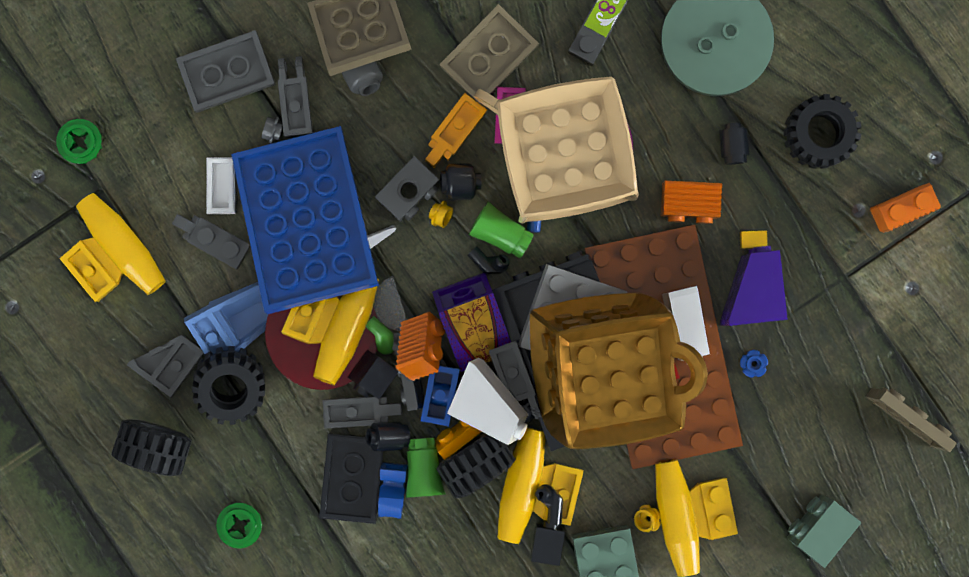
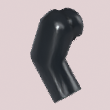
(489, 264)
(552, 501)

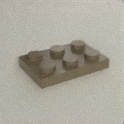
(489, 53)
(912, 418)

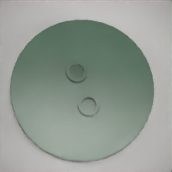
(717, 44)

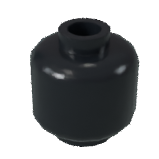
(460, 181)

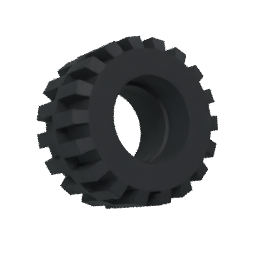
(842, 120)
(222, 406)
(151, 447)
(475, 465)

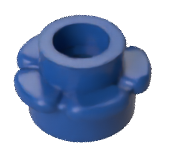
(746, 363)

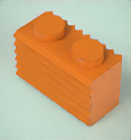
(691, 200)
(905, 208)
(420, 346)

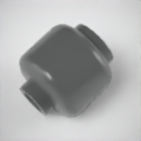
(364, 79)

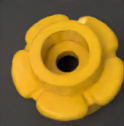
(440, 214)
(642, 522)

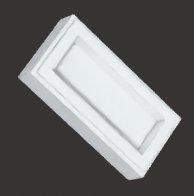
(221, 186)

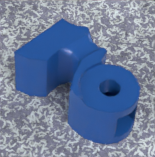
(392, 490)

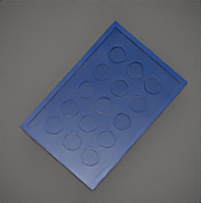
(304, 220)

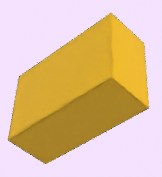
(753, 239)

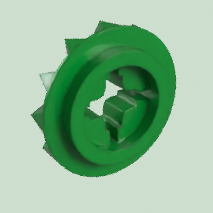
(65, 141)
(236, 538)

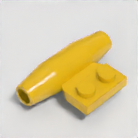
(110, 253)
(336, 326)
(522, 481)
(691, 514)

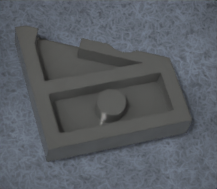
(168, 364)

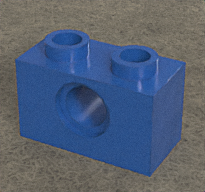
(439, 395)

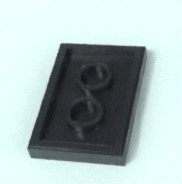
(350, 480)

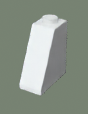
(688, 316)
(488, 404)

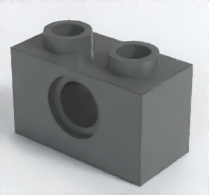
(412, 173)

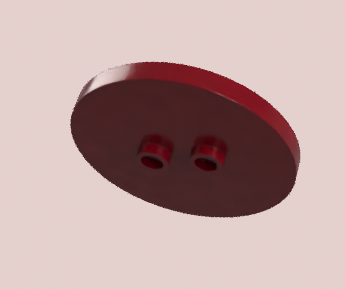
(298, 360)

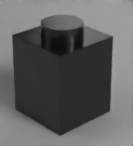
(372, 375)
(547, 544)

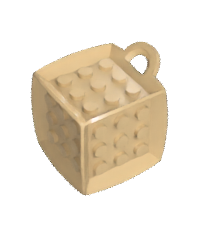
(566, 148)

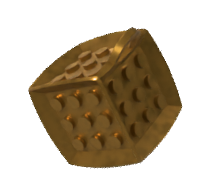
(610, 370)

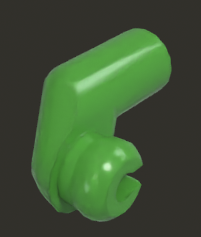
(383, 336)

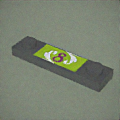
(596, 29)

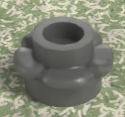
(272, 129)

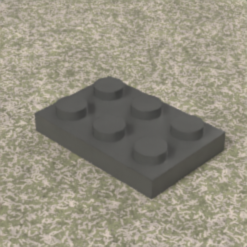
(225, 71)

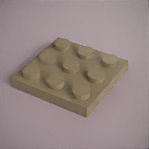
(357, 32)

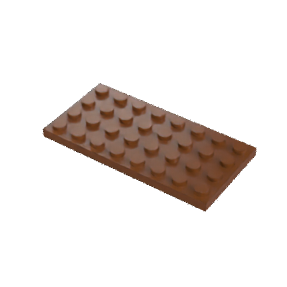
(658, 266)

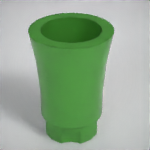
(501, 231)
(422, 465)

